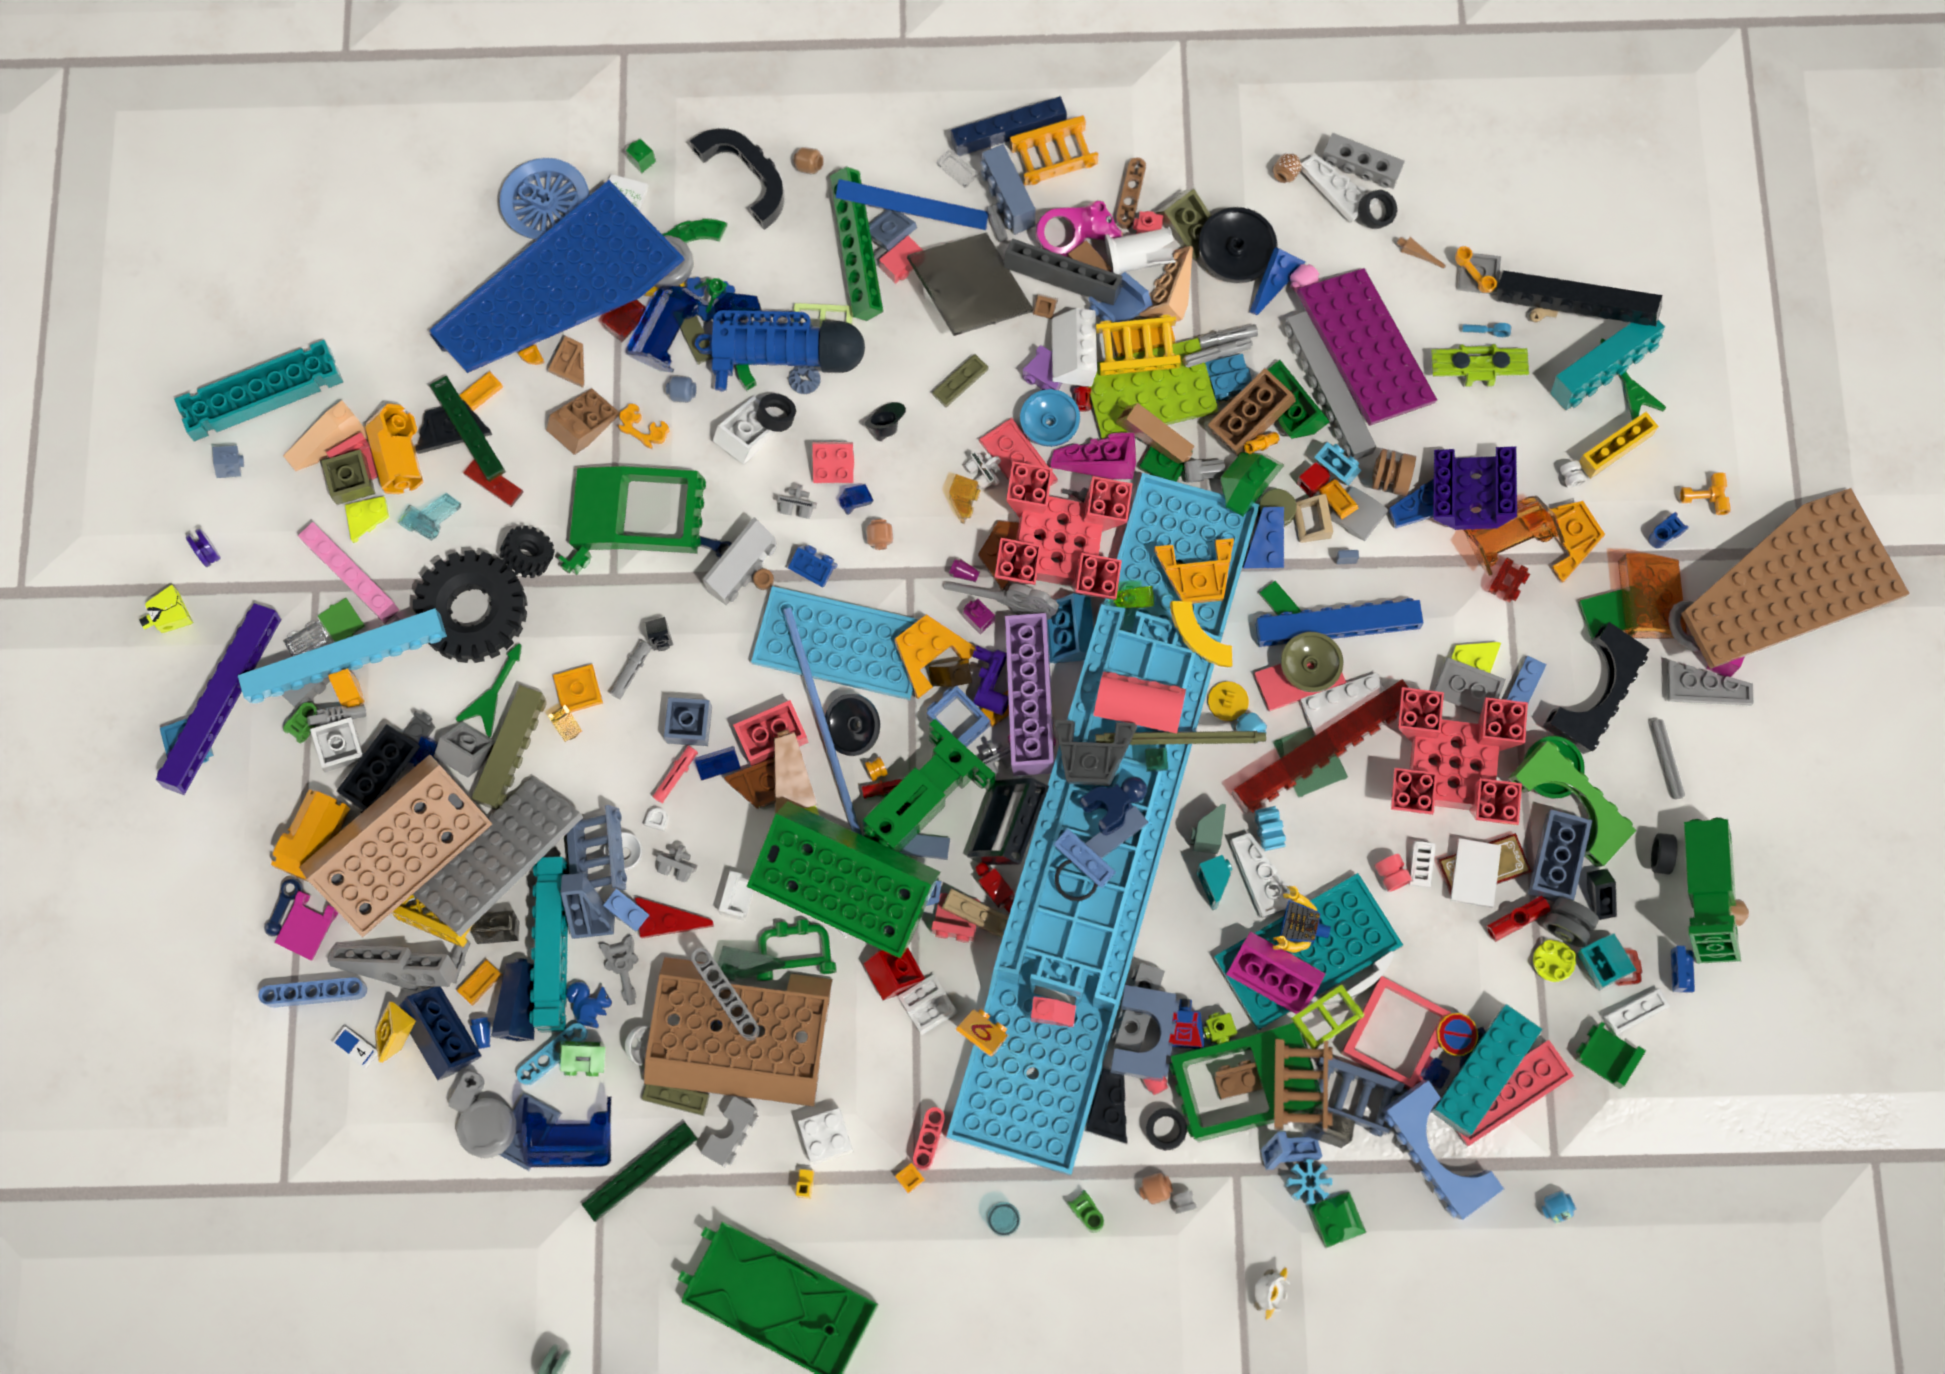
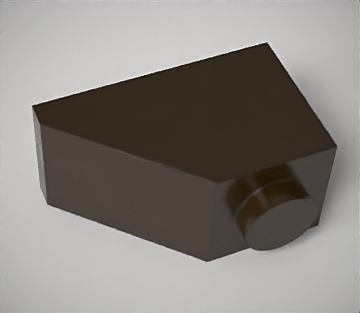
(950, 673)

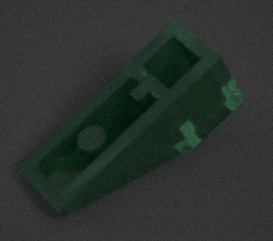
(746, 964)

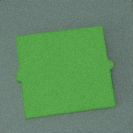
(341, 620)

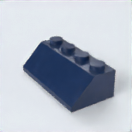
(439, 1032)

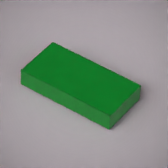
(1278, 599)

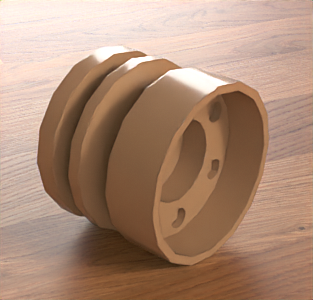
(1393, 472)

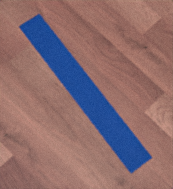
(912, 204)

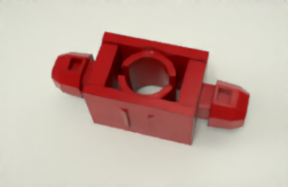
(995, 886)

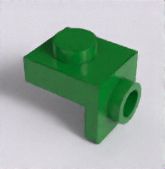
(577, 563)

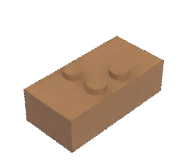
(1251, 411)

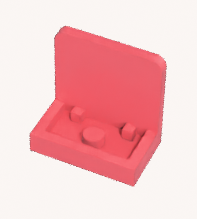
(950, 925)

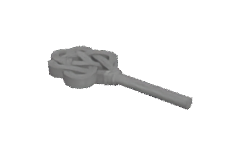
(1018, 597)

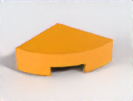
(531, 355)

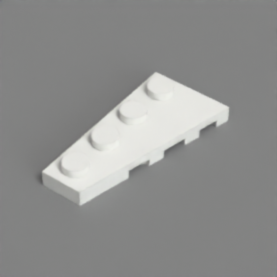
(1336, 187)
(1260, 876)

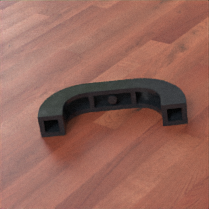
(730, 141)

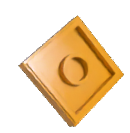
(578, 688)

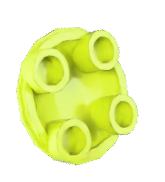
(1554, 961)

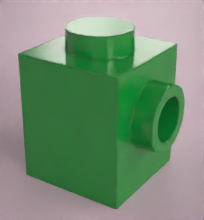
(640, 155)

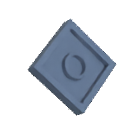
(891, 228)

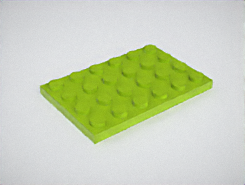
(1167, 394)

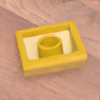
(392, 1031)

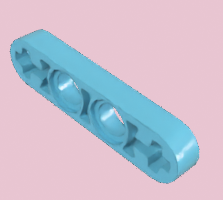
(549, 1051)

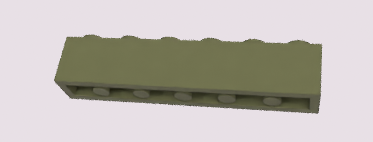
(509, 747)

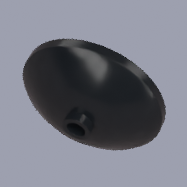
(842, 723)

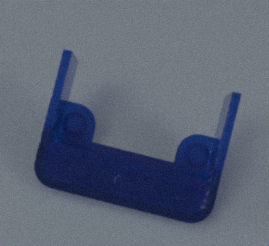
(661, 324)
(566, 1143)

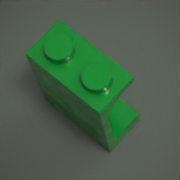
(1609, 1056)

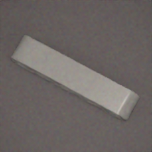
(722, 984)

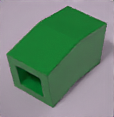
(745, 377)

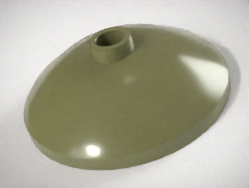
(1316, 650)

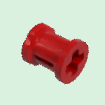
(1082, 398)

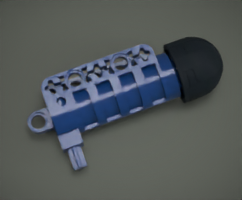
(832, 346)

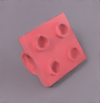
(833, 462)

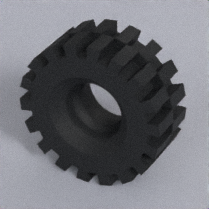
(532, 542)

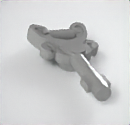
(622, 965)

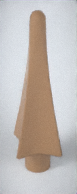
(1413, 248)

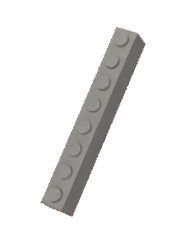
(1330, 387)

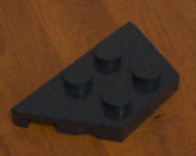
(440, 432)

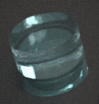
(1003, 1219)

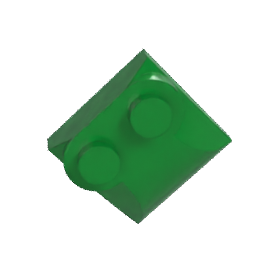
(1337, 1219)

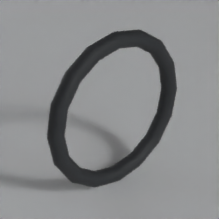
(1088, 895)

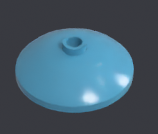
(1054, 407)

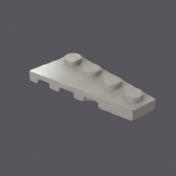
(1700, 686)

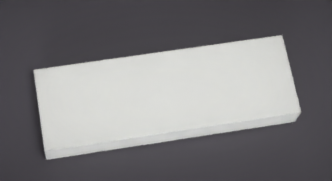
(1636, 1011)

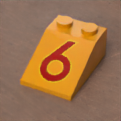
(982, 1031)

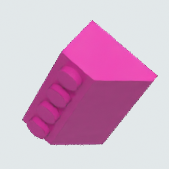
(1275, 974)

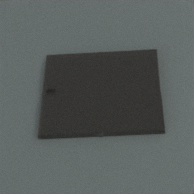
(969, 283)

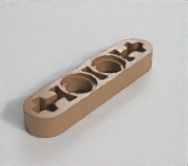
(1133, 193)

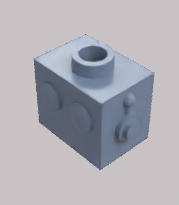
(227, 461)

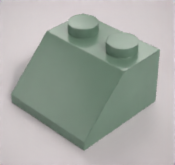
(1209, 831)

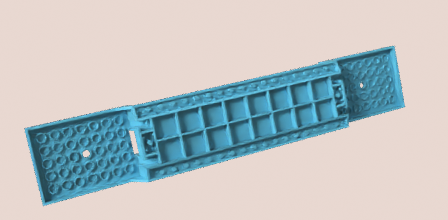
(1091, 942)

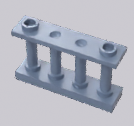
(577, 849)
(1370, 1080)

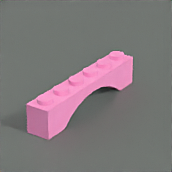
(348, 572)

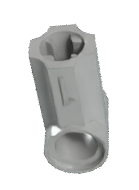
(1198, 470)

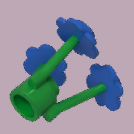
(716, 289)

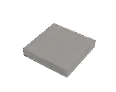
(1486, 265)

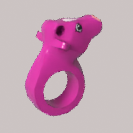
(1087, 222)

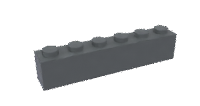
(1063, 271)

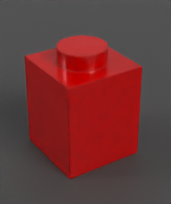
(1313, 479)

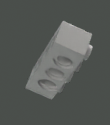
(1358, 152)
(1133, 1042)

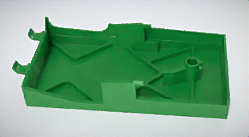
(777, 1302)

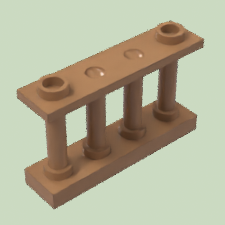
(1283, 1095)

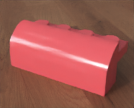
(1139, 702)

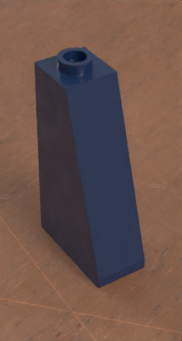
(514, 1003)

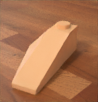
(1172, 289)

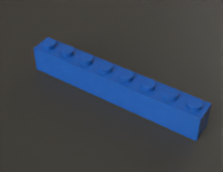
(1342, 622)

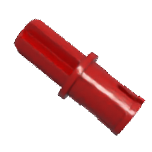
(879, 788)

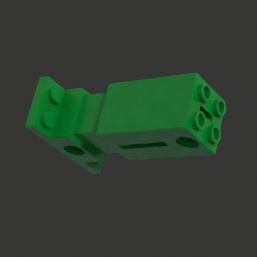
(925, 790)
(1711, 890)

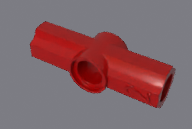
(1529, 913)

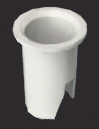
(1139, 250)

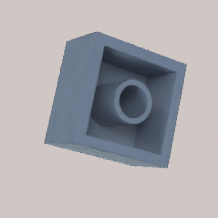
(688, 721)

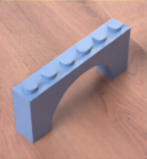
(1409, 1118)

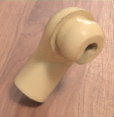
(1539, 313)

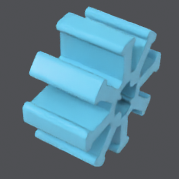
(1270, 828)
(1302, 1181)

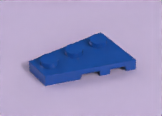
(1414, 507)
(1268, 540)

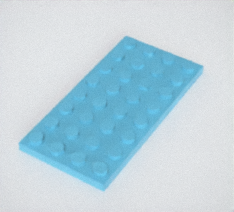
(840, 641)

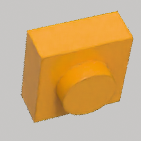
(909, 1178)

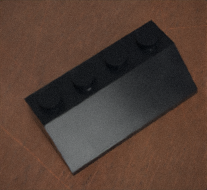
(378, 768)

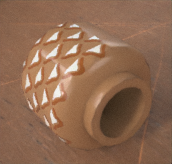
(1287, 168)

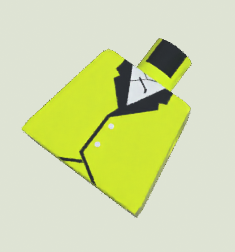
(166, 611)

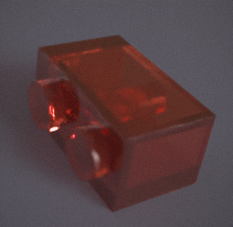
(624, 319)

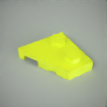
(365, 516)
(1477, 655)

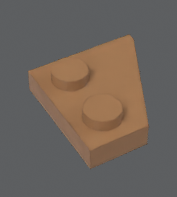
(569, 362)

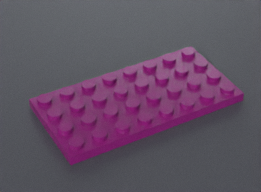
(1366, 346)

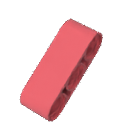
(929, 1128)

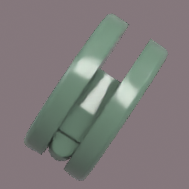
(551, 1364)

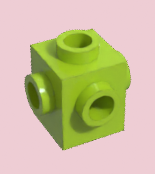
(1225, 1022)

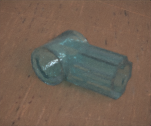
(411, 522)

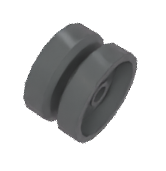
(1571, 922)

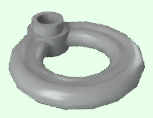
(1676, 629)

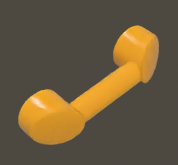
(1486, 284)

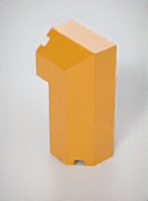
(393, 449)
(313, 827)

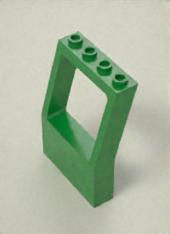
(602, 504)
(1264, 1054)

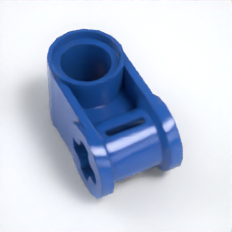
(1670, 529)

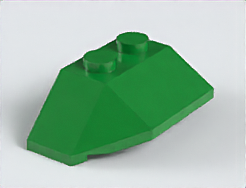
(1247, 480)

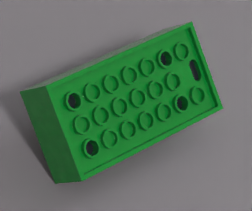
(843, 879)

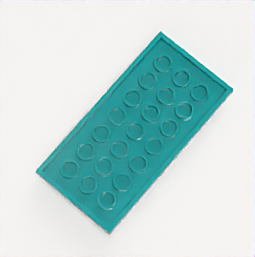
(1356, 940)

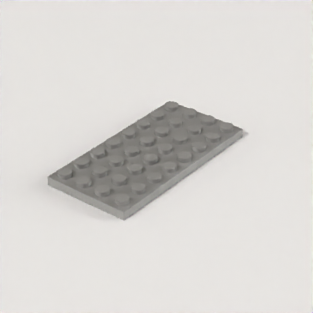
(499, 857)

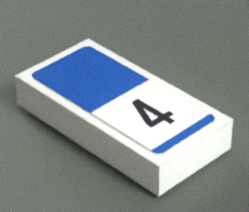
(355, 1047)

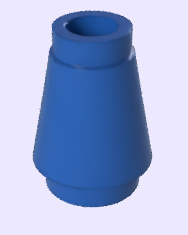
(481, 1032)

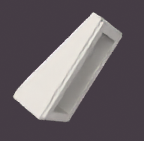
(1429, 865)

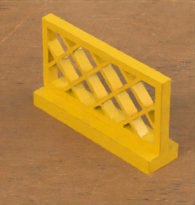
(427, 923)

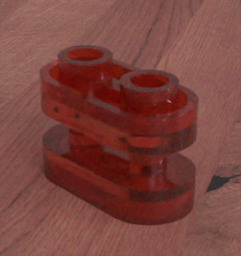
(1512, 591)

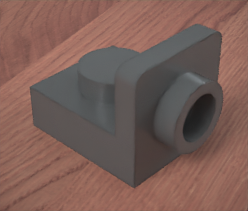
(419, 727)

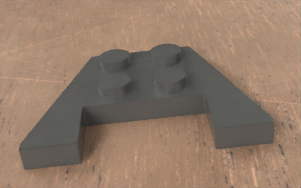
(1092, 762)

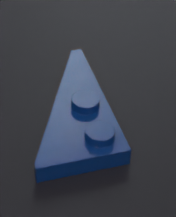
(1275, 278)

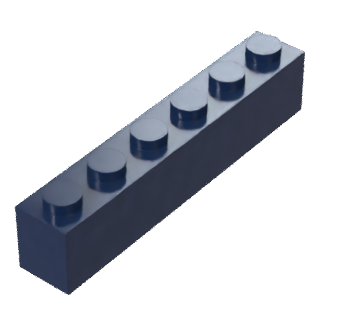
(1003, 126)

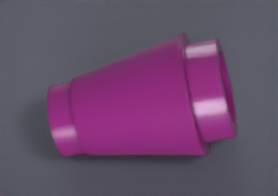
(963, 570)

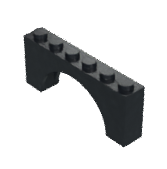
(1623, 659)

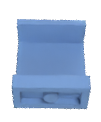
(1130, 302)

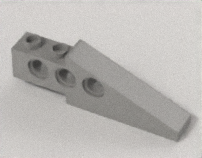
(395, 965)

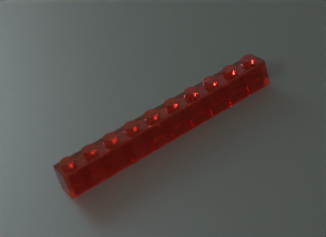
(1319, 750)

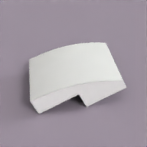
(927, 1004)

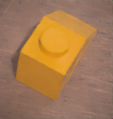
(347, 688)

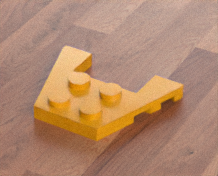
(1580, 535)
(1201, 580)
(923, 644)

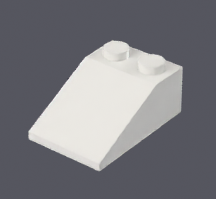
(742, 433)

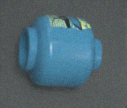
(1558, 1207)

